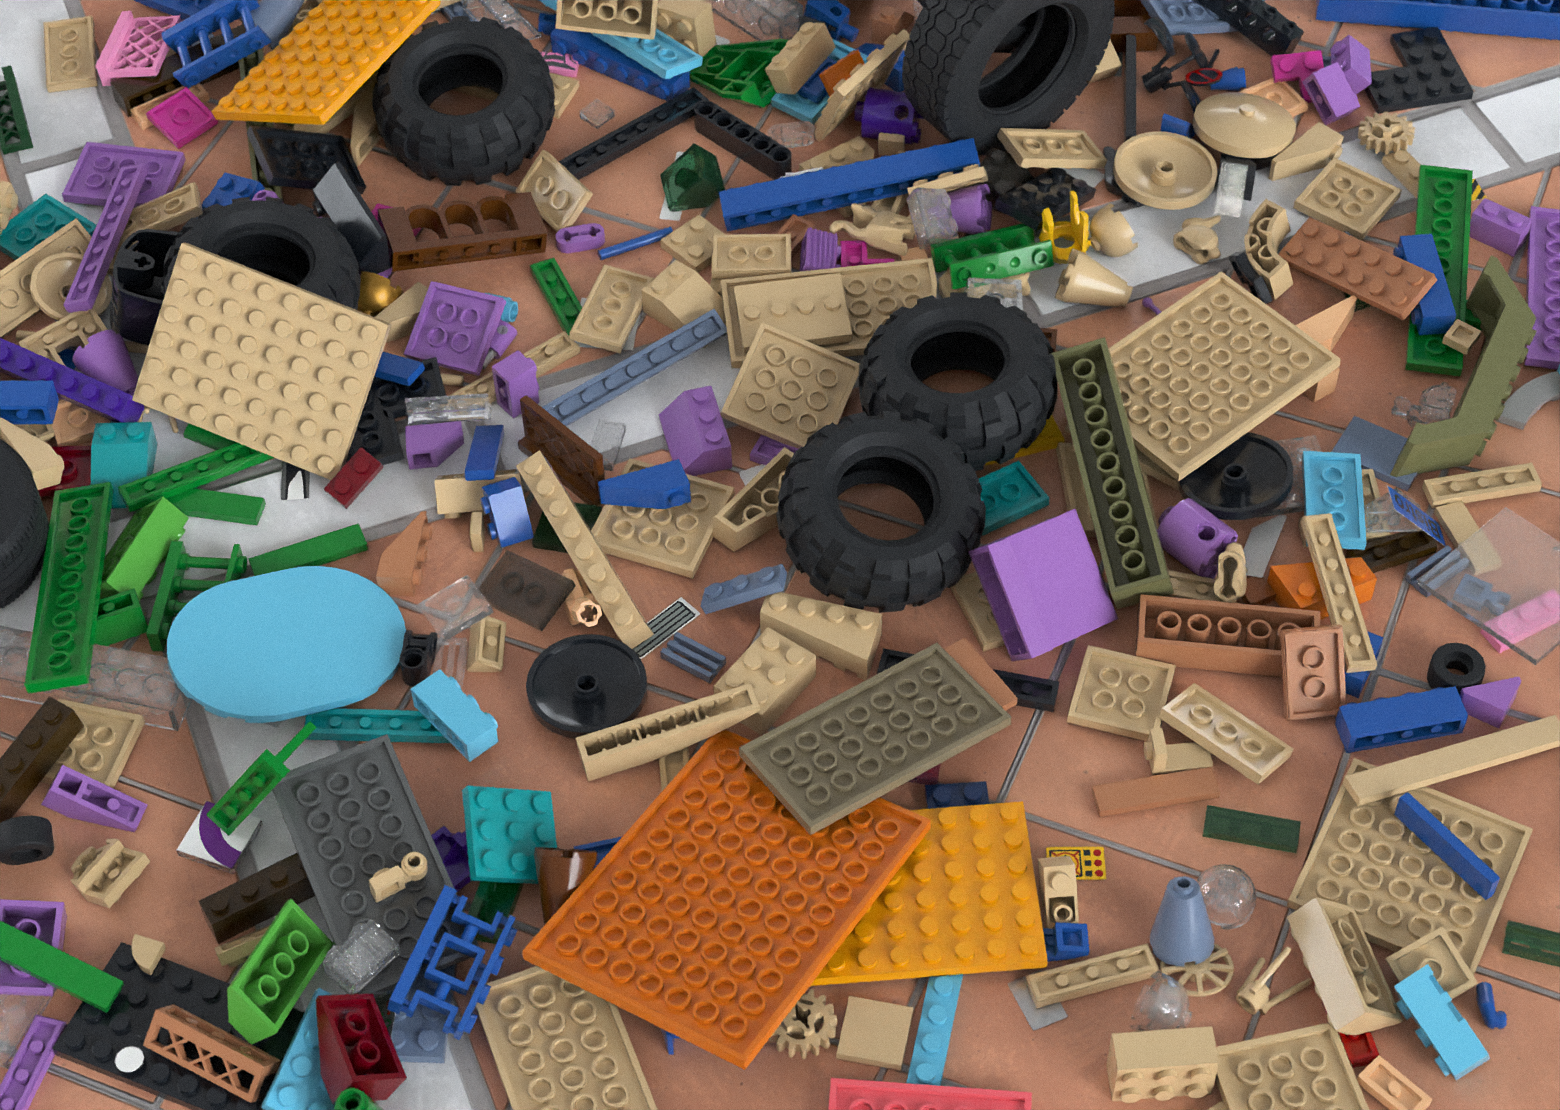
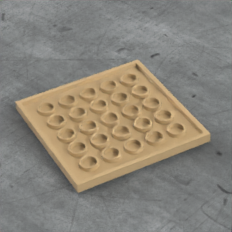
(1398, 882)

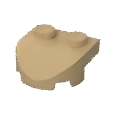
(107, 872)

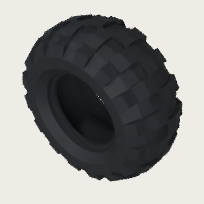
(473, 143)
(276, 242)
(963, 336)
(868, 568)

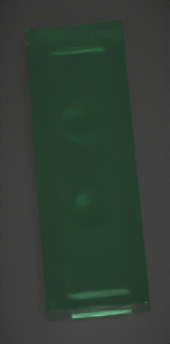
(1251, 829)

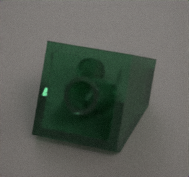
(692, 180)

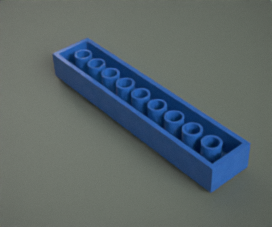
(1493, 17)

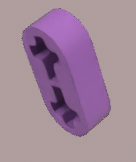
(580, 238)

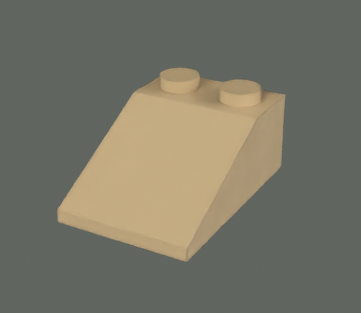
(680, 297)

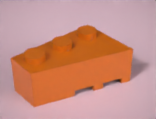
(1299, 587)

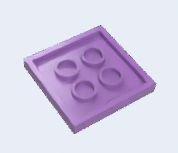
(455, 327)

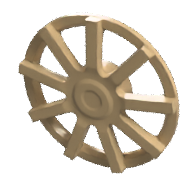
(1201, 971)

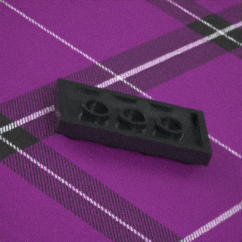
(1044, 191)

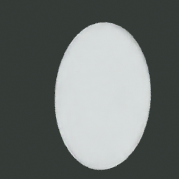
(129, 1059)

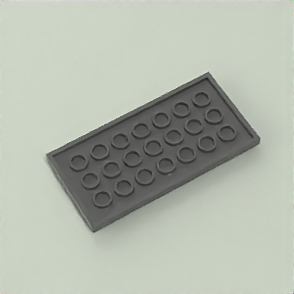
(348, 823)

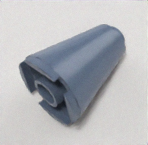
(275, 18)
(1182, 925)

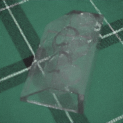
(504, 12)

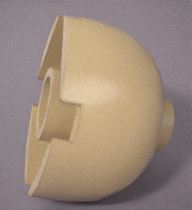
(1111, 233)

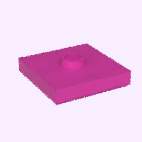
(181, 118)

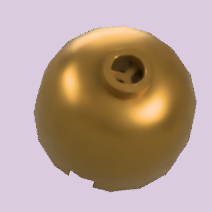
(376, 293)

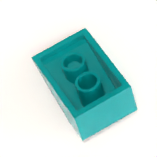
(122, 455)

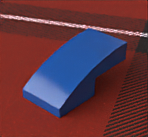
(1066, 941)

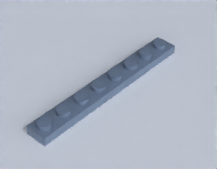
(637, 368)

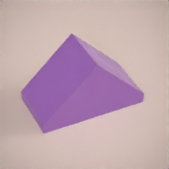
(1490, 700)

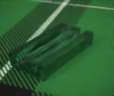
(1536, 939)

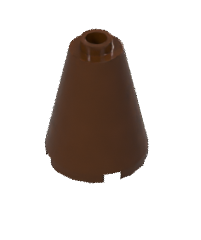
(560, 875)

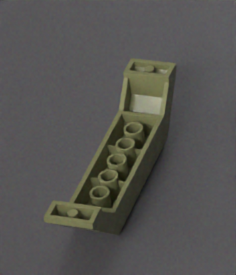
(1508, 327)

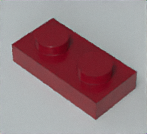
(353, 478)

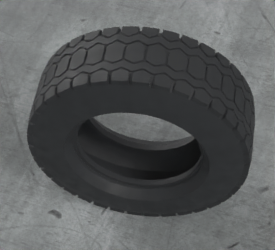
(1027, 89)

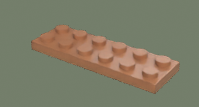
(1357, 268)

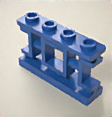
(430, 952)

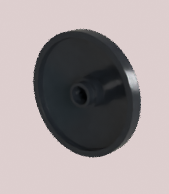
(1242, 479)
(586, 685)

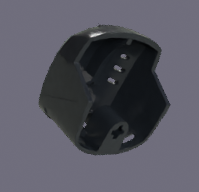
(139, 284)

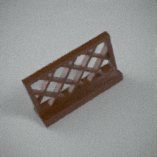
(563, 450)

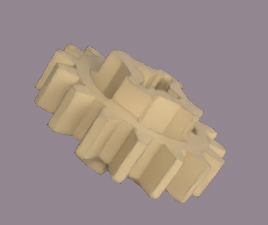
(1386, 132)
(795, 1035)

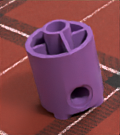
(1194, 537)

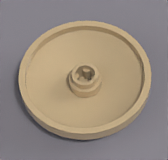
(1244, 125)
(1165, 170)

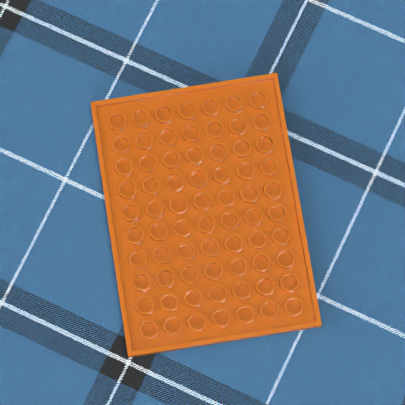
(722, 904)

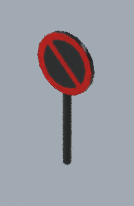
(1205, 76)

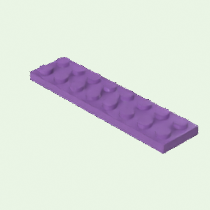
(1544, 287)

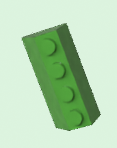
(142, 548)
(276, 973)

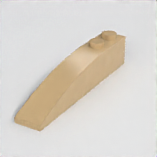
(663, 732)

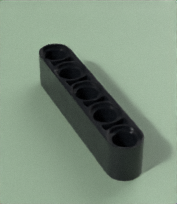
(742, 140)

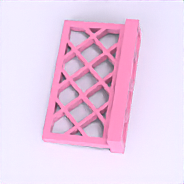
(121, 44)

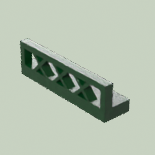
(14, 114)
(492, 898)

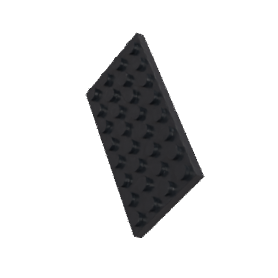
(97, 1036)

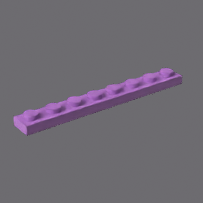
(105, 238)

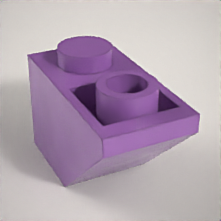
(432, 443)

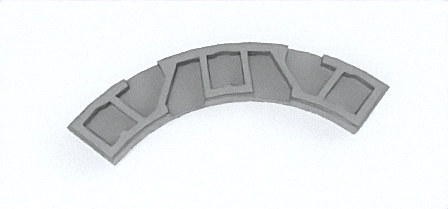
(1529, 399)

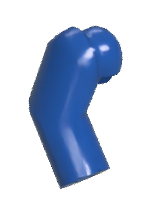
(1486, 1005)

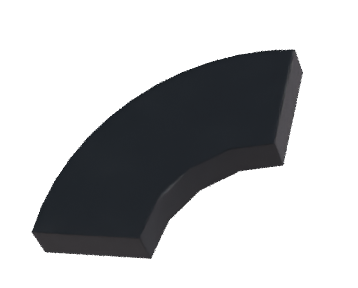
(1248, 275)

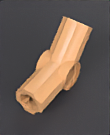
(581, 604)

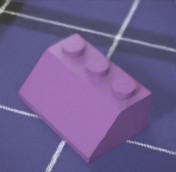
(696, 432)

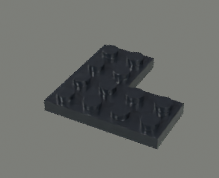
(1427, 76)
(386, 401)

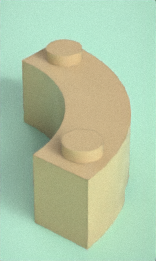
(1263, 238)

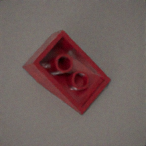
(356, 1047)

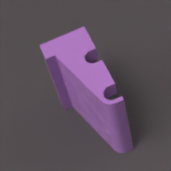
(1043, 586)

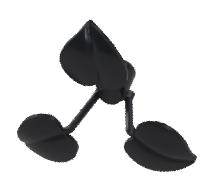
(1160, 76)

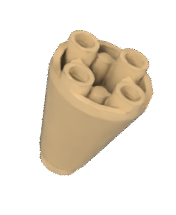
(1091, 283)

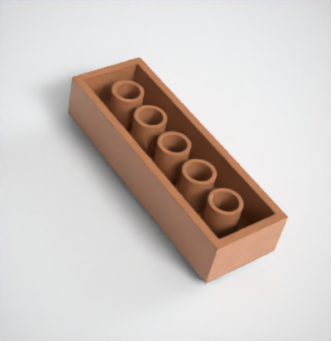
(1216, 634)

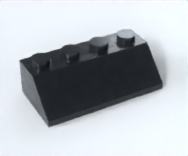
(344, 206)

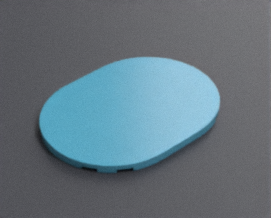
(285, 644)

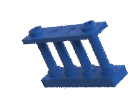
(205, 23)

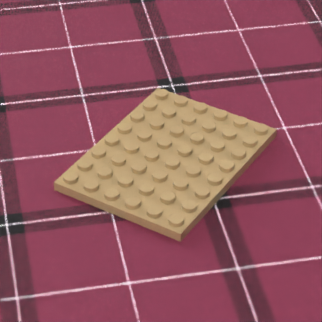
(261, 361)
(1211, 373)

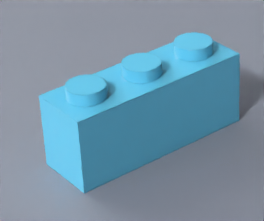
(455, 715)

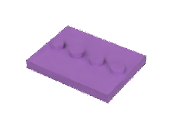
(101, 163)

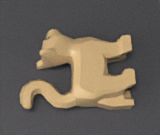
(878, 228)

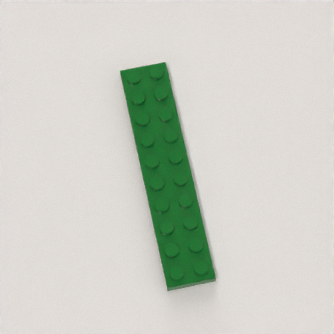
(1444, 212)
(70, 588)

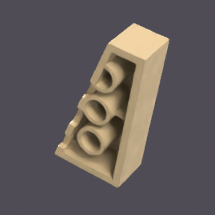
(754, 507)

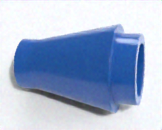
(1232, 80)

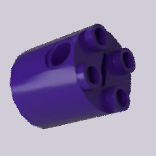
(883, 113)

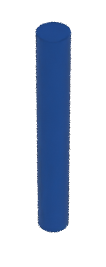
(633, 243)

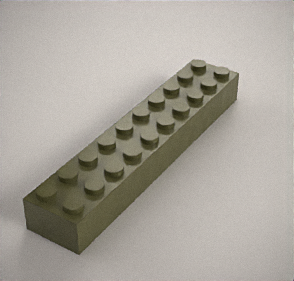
(1111, 474)

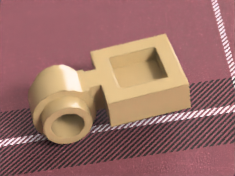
(390, 881)

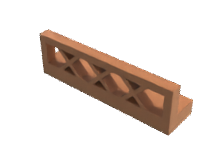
(218, 1042)

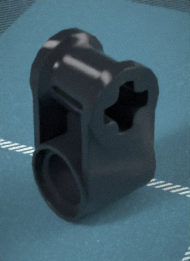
(417, 656)

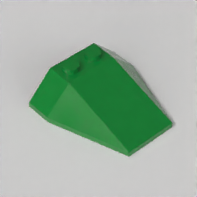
(739, 71)

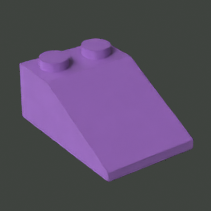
(41, 920)

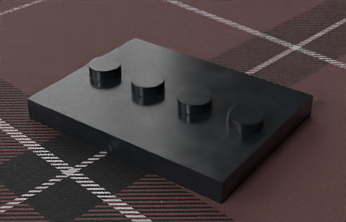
(301, 157)

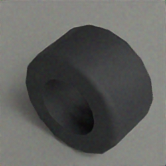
(1458, 657)
(25, 840)

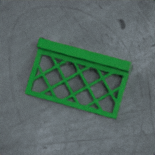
(255, 784)

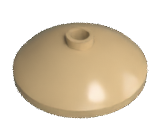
(53, 280)

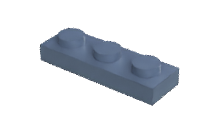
(743, 588)

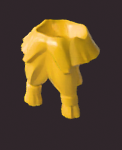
(1074, 231)

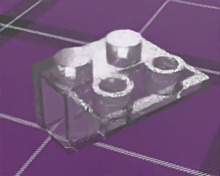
(931, 216)

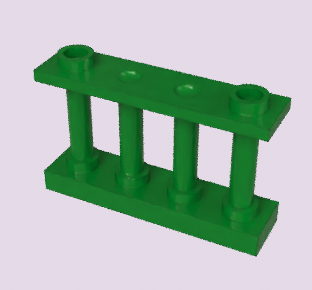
(992, 255)
(173, 583)

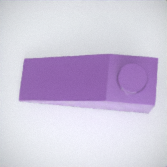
(92, 801)

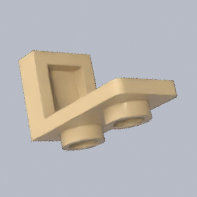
(1174, 757)

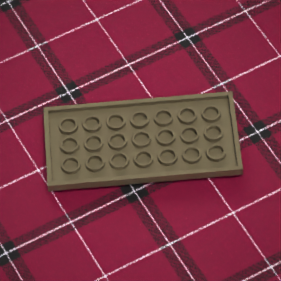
(874, 737)

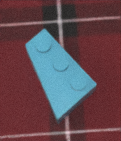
(1440, 1023)

